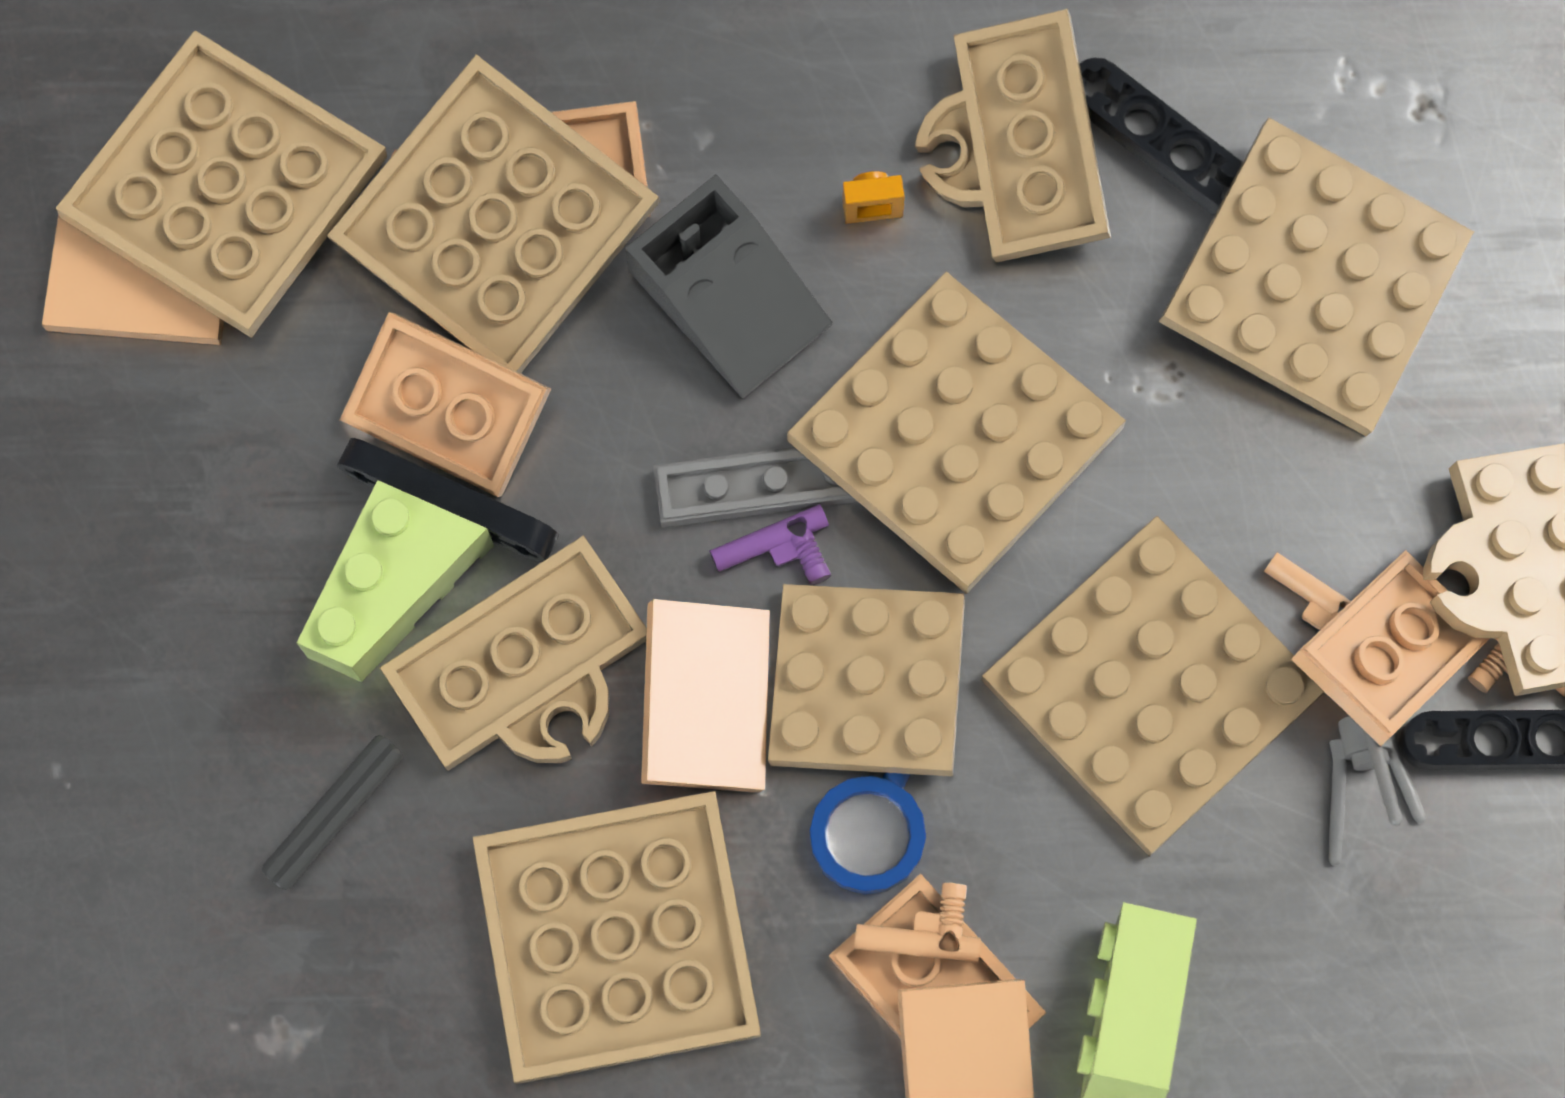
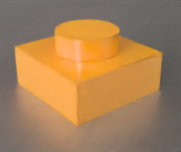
(873, 197)

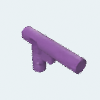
(781, 544)

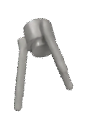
(1367, 755)

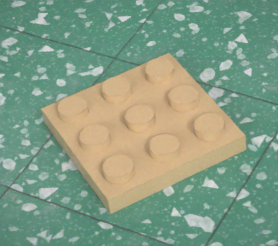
(867, 680)

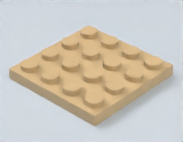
(222, 183)
(494, 217)
(1317, 277)
(956, 431)
(1152, 685)
(615, 937)

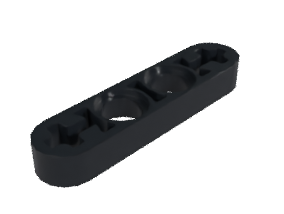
(1170, 132)
(505, 524)
(1517, 725)

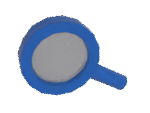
(868, 833)

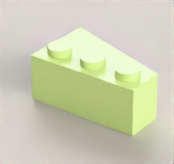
(387, 578)
(1137, 1004)

